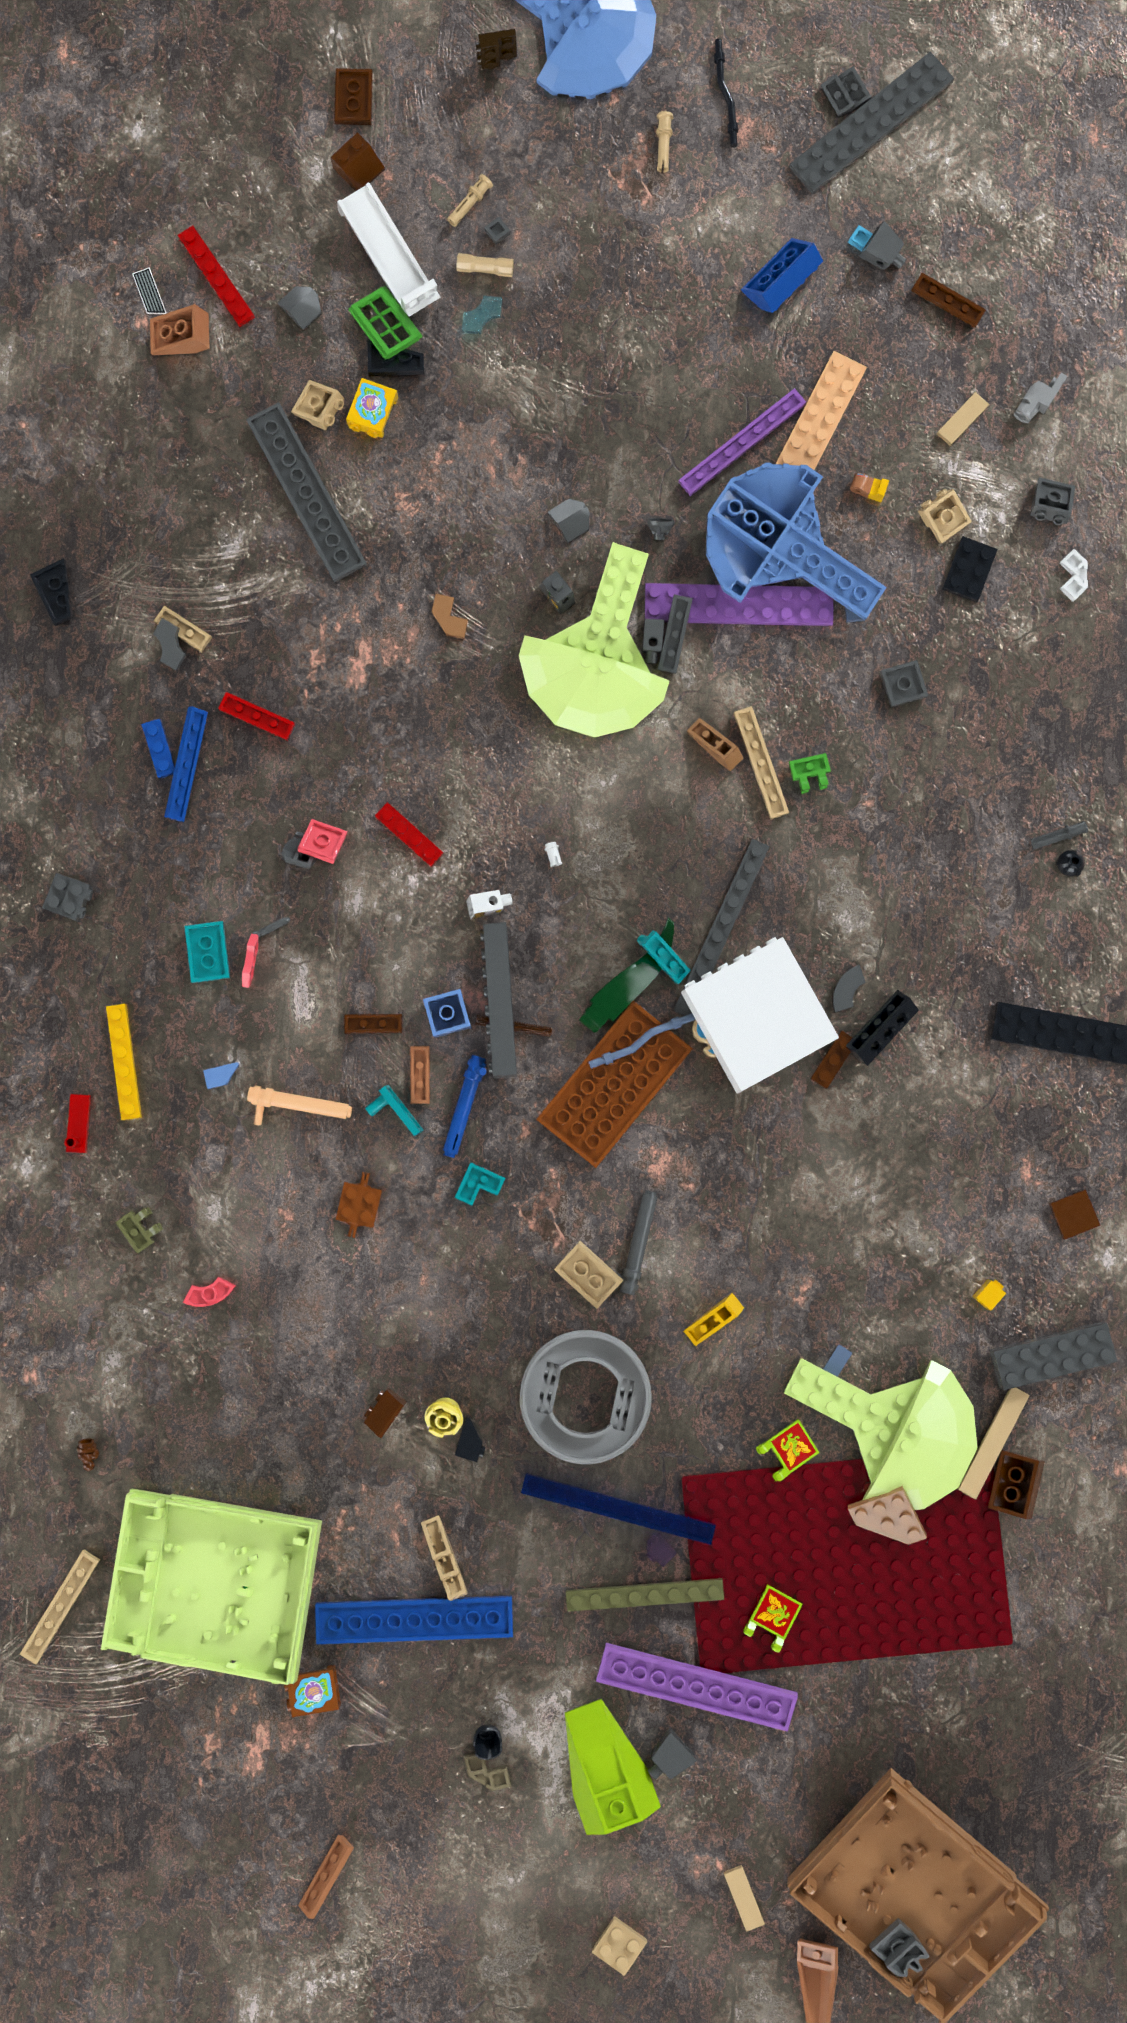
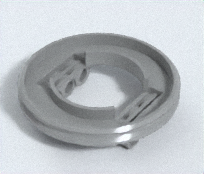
(630, 1406)

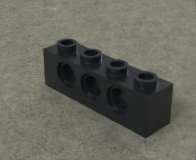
(882, 1027)

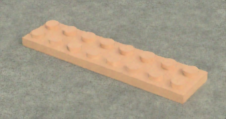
(822, 412)

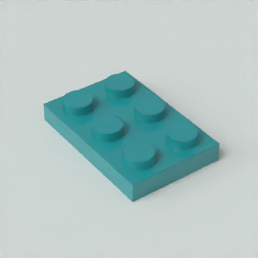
(207, 952)

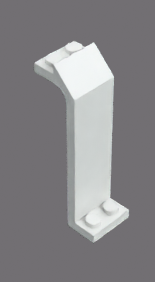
(388, 250)

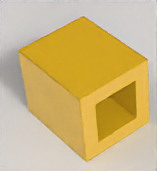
(989, 1294)

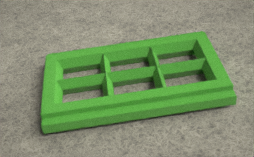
(398, 312)

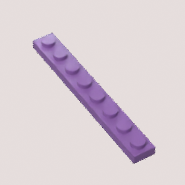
(742, 442)

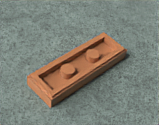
(419, 1074)

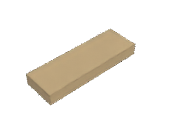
(963, 419)
(188, 632)
(744, 1898)

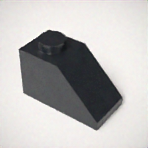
(470, 1442)

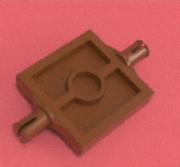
(358, 1204)

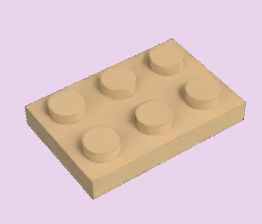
(588, 1274)

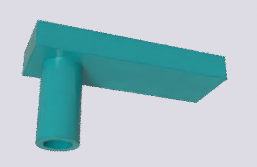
(664, 956)
(389, 1097)

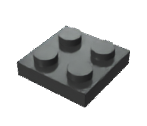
(904, 683)

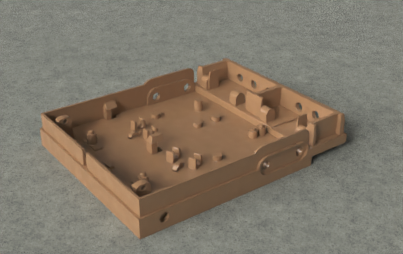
(941, 1886)

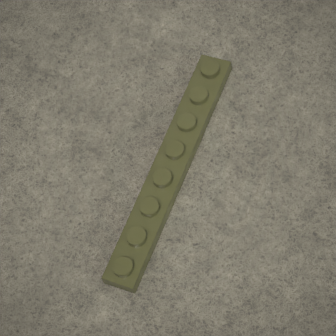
(644, 1594)

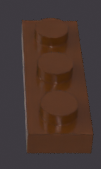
(832, 1061)

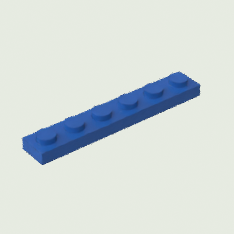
(186, 764)

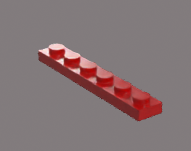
(216, 276)

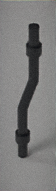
(719, 60)

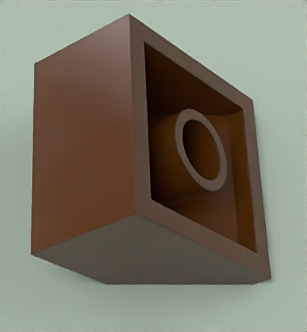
(357, 162)
(384, 1412)

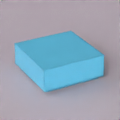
(860, 238)

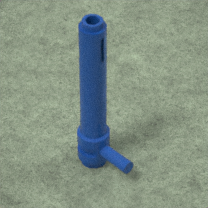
(473, 1076)

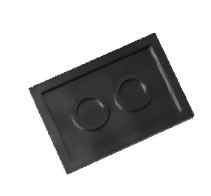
(969, 569)

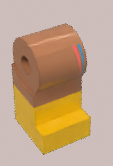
(869, 487)

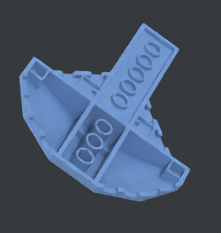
(593, 43)
(770, 533)

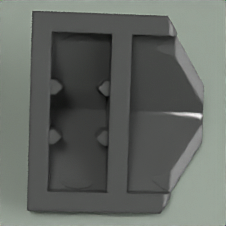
(301, 305)
(571, 519)
(293, 857)

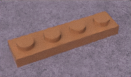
(325, 1876)

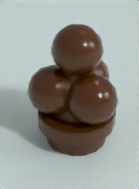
(87, 1452)

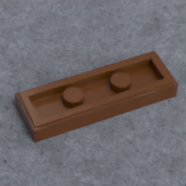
(372, 1023)

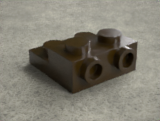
(495, 46)

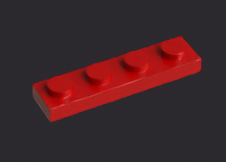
(256, 716)
(409, 834)

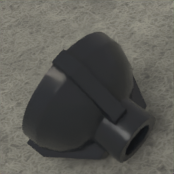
(1066, 866)

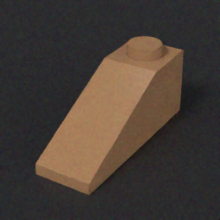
(715, 744)

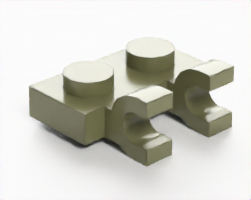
(135, 1231)

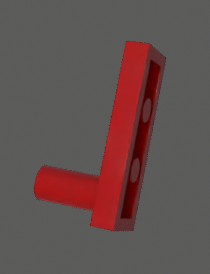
(78, 1123)

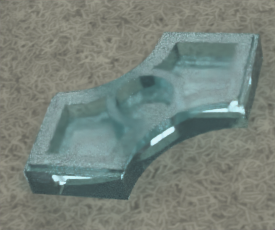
(476, 319)

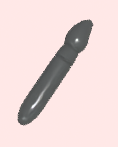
(272, 927)

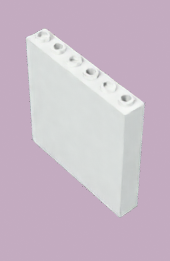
(759, 1014)

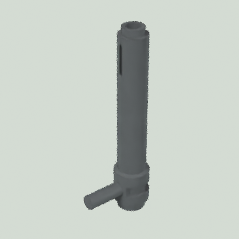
(631, 1272)

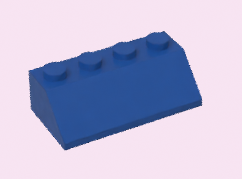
(783, 274)

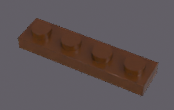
(948, 300)

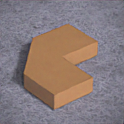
(450, 625)

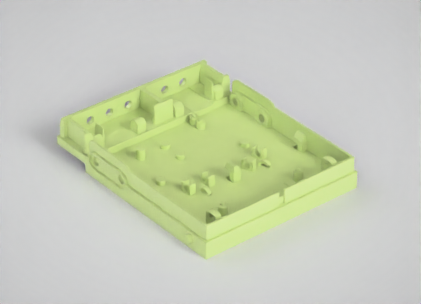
(183, 1580)

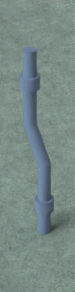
(674, 1023)

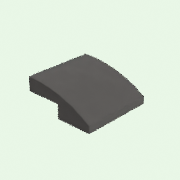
(846, 92)

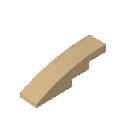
(444, 1558)

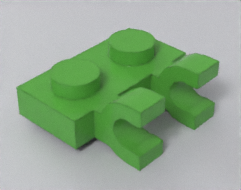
(810, 767)

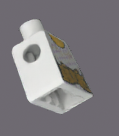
(479, 904)

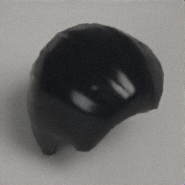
(487, 1742)

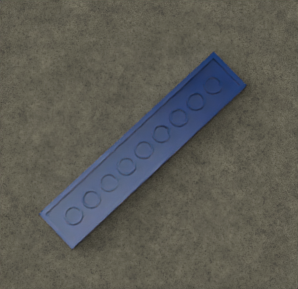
(413, 1619)

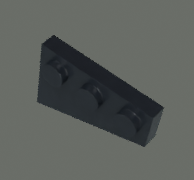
(403, 363)
(54, 590)

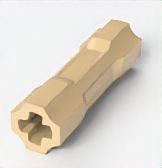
(498, 266)

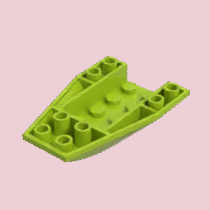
(606, 1772)

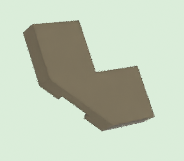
(492, 1779)

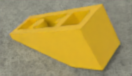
(714, 1319)

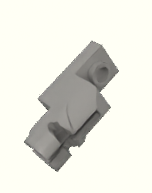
(1038, 398)

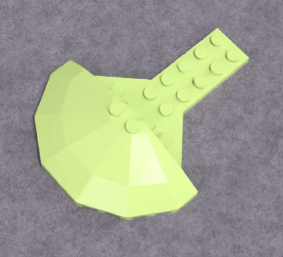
(592, 671)
(907, 1434)

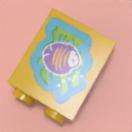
(371, 408)

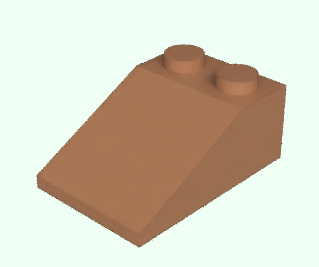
(180, 332)

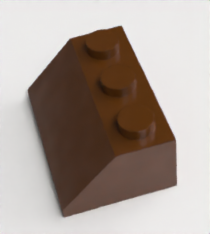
(1016, 1484)

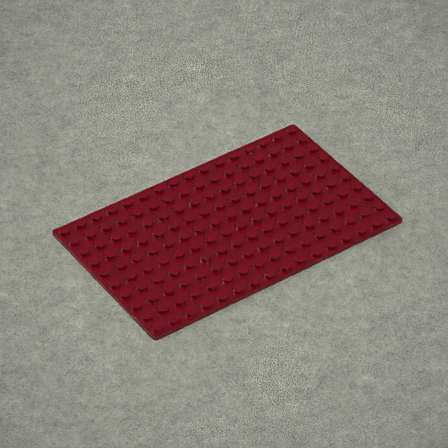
(856, 1586)

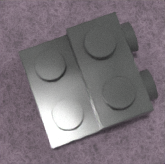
(1052, 501)
(68, 897)

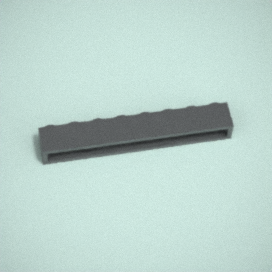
(499, 1000)

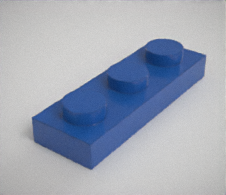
(159, 748)

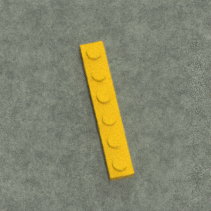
(123, 1062)

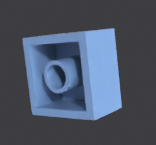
(447, 1013)

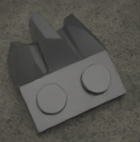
(899, 1949)

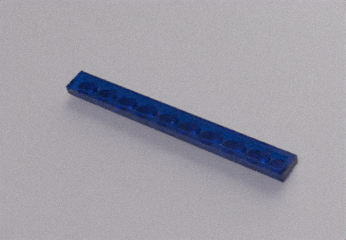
(618, 1508)

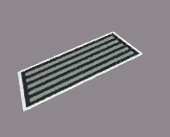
(149, 292)

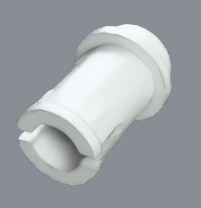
(553, 854)

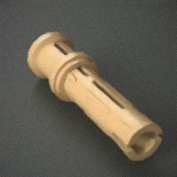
(664, 133)
(475, 194)

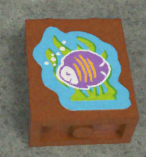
(314, 1692)

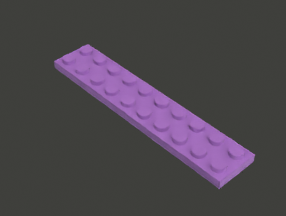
(760, 606)
(696, 1687)

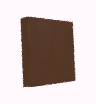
(1074, 1214)

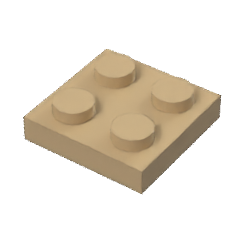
(619, 1945)

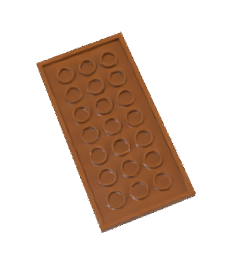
(605, 1100)

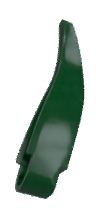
(624, 987)

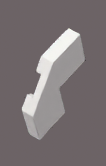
(1077, 567)

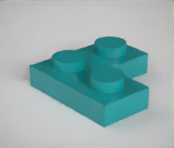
(477, 1178)

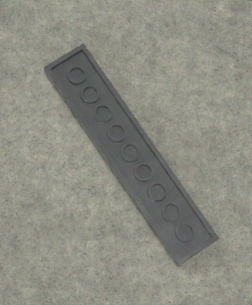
(871, 122)
(306, 492)

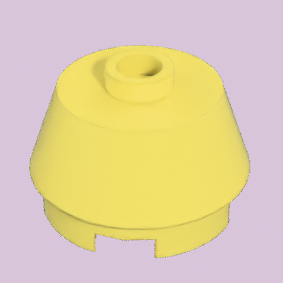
(444, 1417)

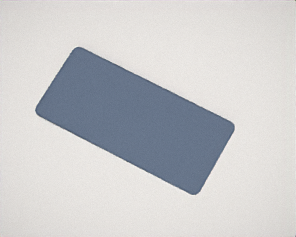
(837, 1360)

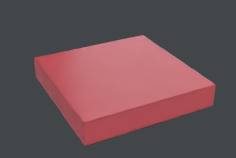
(322, 841)

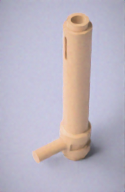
(269, 1097)

